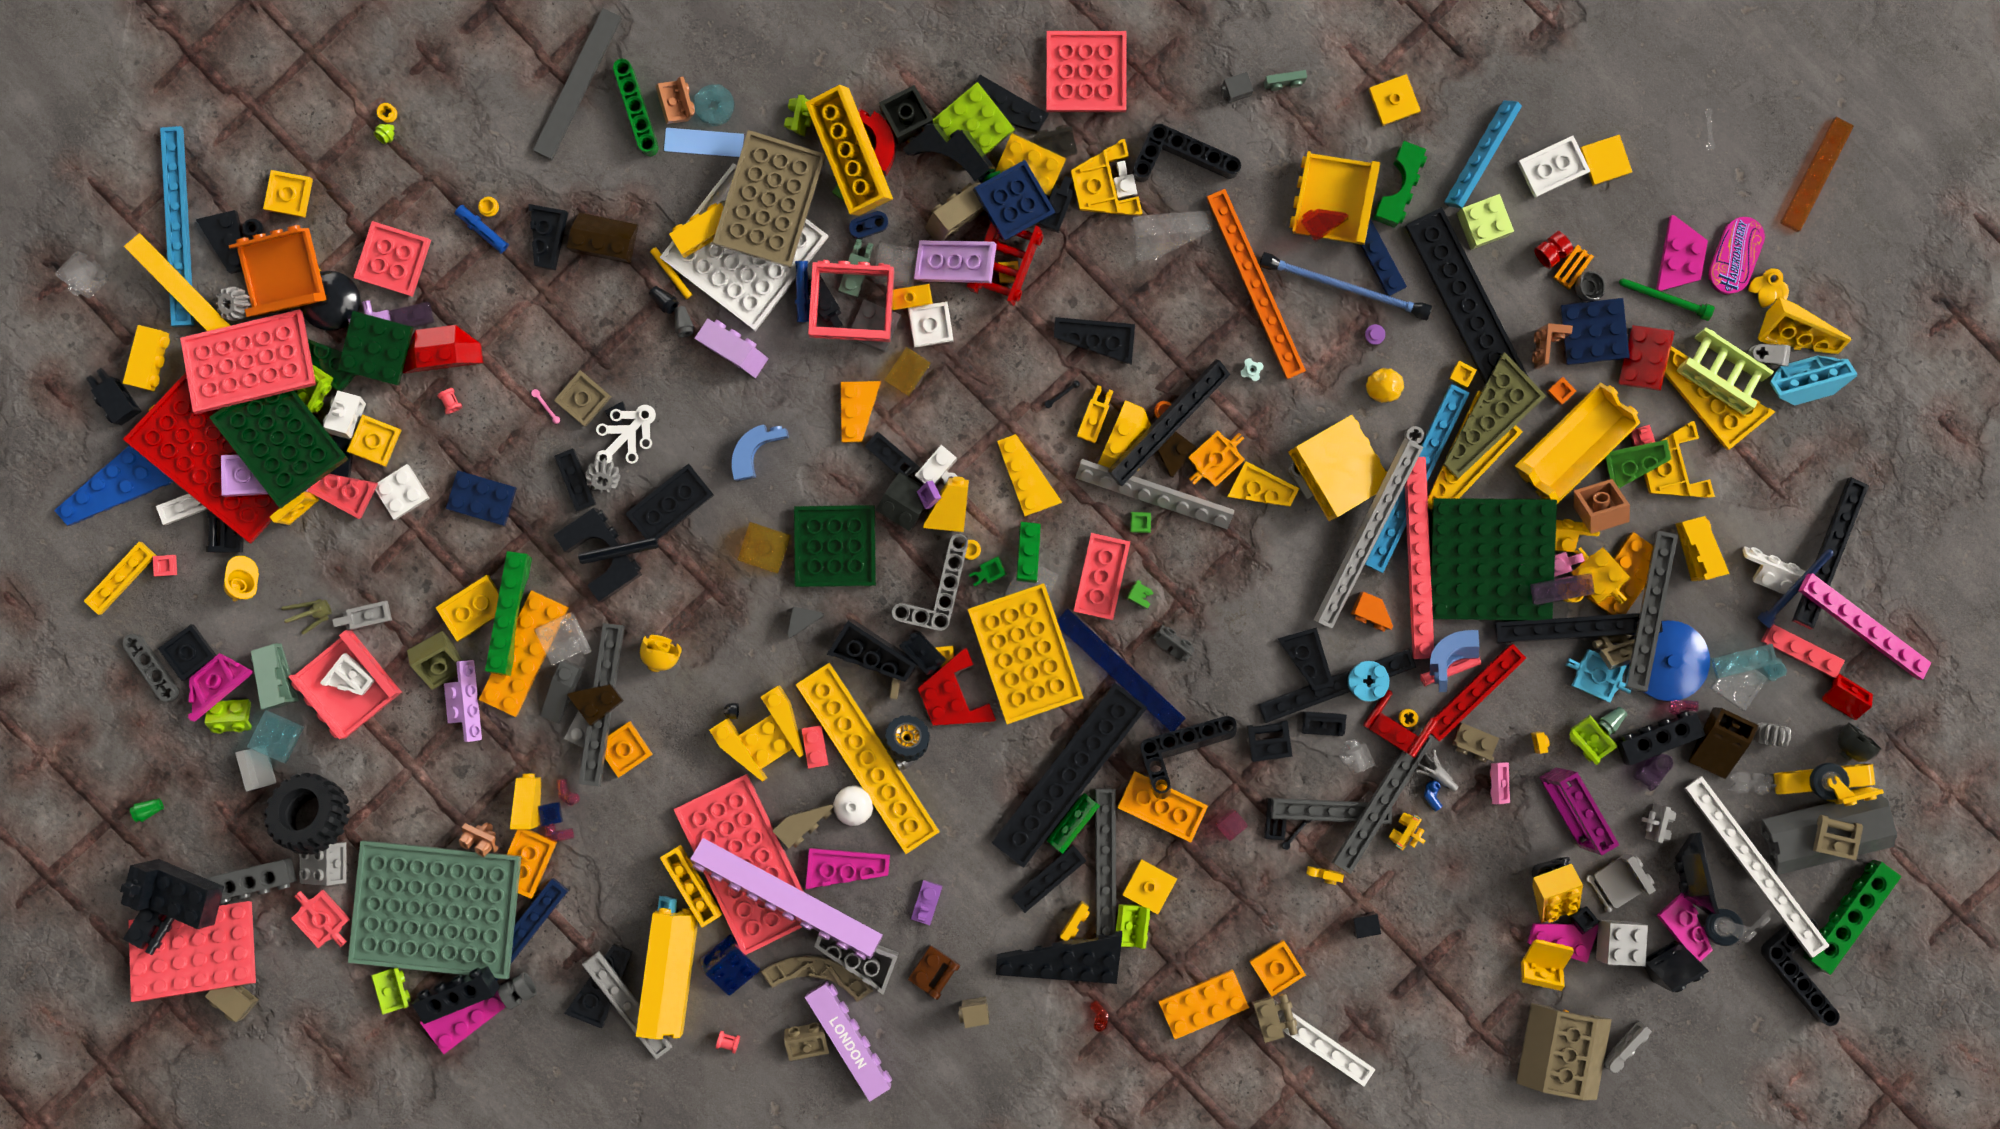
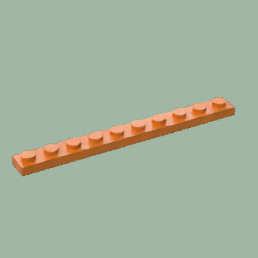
(1255, 284)

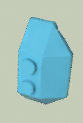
(1812, 379)

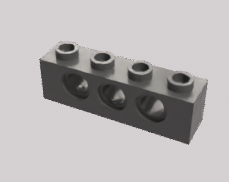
(283, 875)

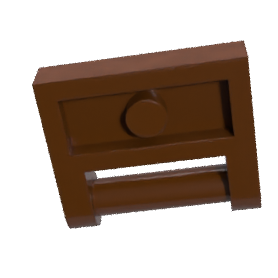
(927, 969)

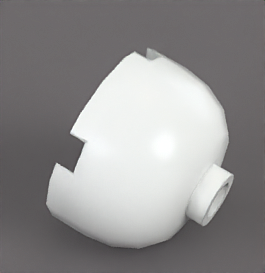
(853, 805)

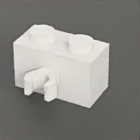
(344, 415)
(937, 467)

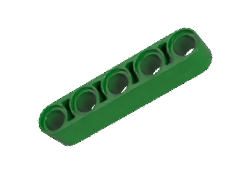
(632, 98)

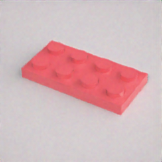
(1101, 576)

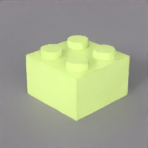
(1485, 222)

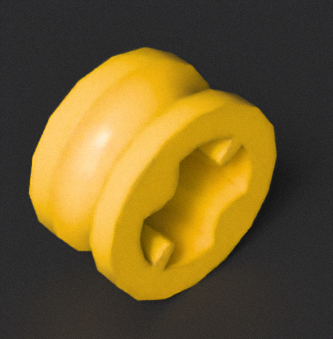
(382, 109)
(1414, 716)

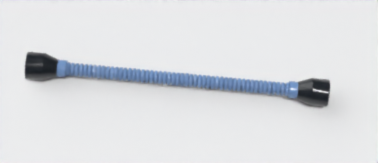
(1419, 310)

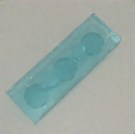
(1744, 660)

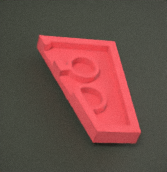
(345, 493)

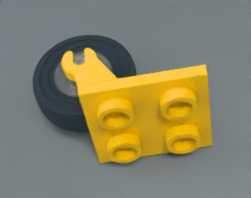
(1832, 783)

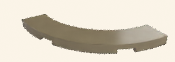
(819, 968)

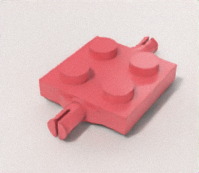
(320, 918)

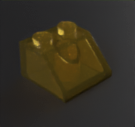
(764, 547)

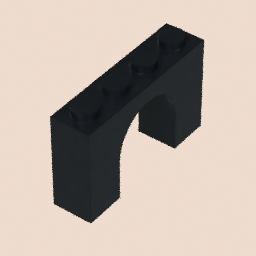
(594, 525)

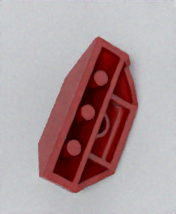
(441, 349)

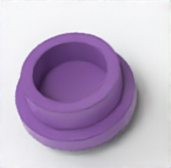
(1375, 334)

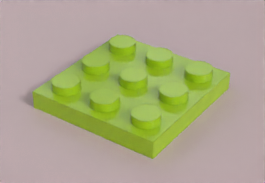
(977, 115)

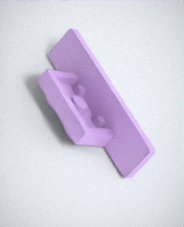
(463, 701)

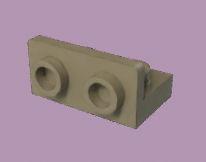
(1475, 741)
(805, 1041)

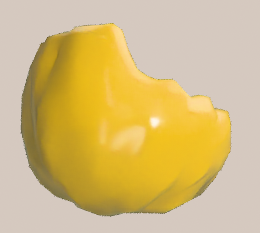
(1385, 385)

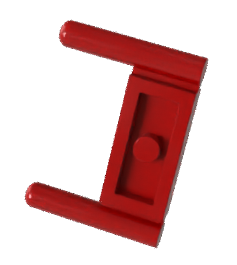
(1394, 732)

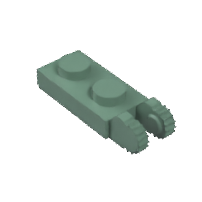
(851, 283)

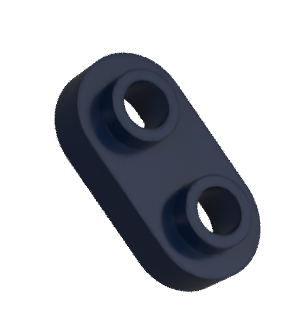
(868, 224)

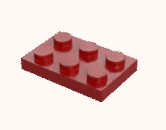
(1647, 357)

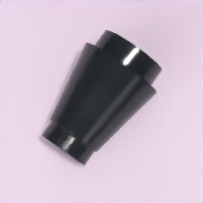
(664, 300)

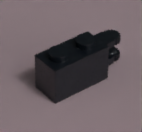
(113, 398)

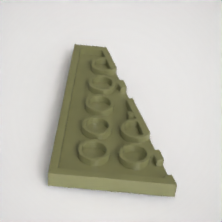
(1501, 405)

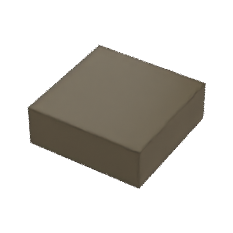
(895, 686)

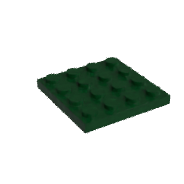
(835, 546)

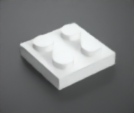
(401, 492)

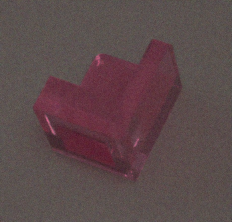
(1231, 824)

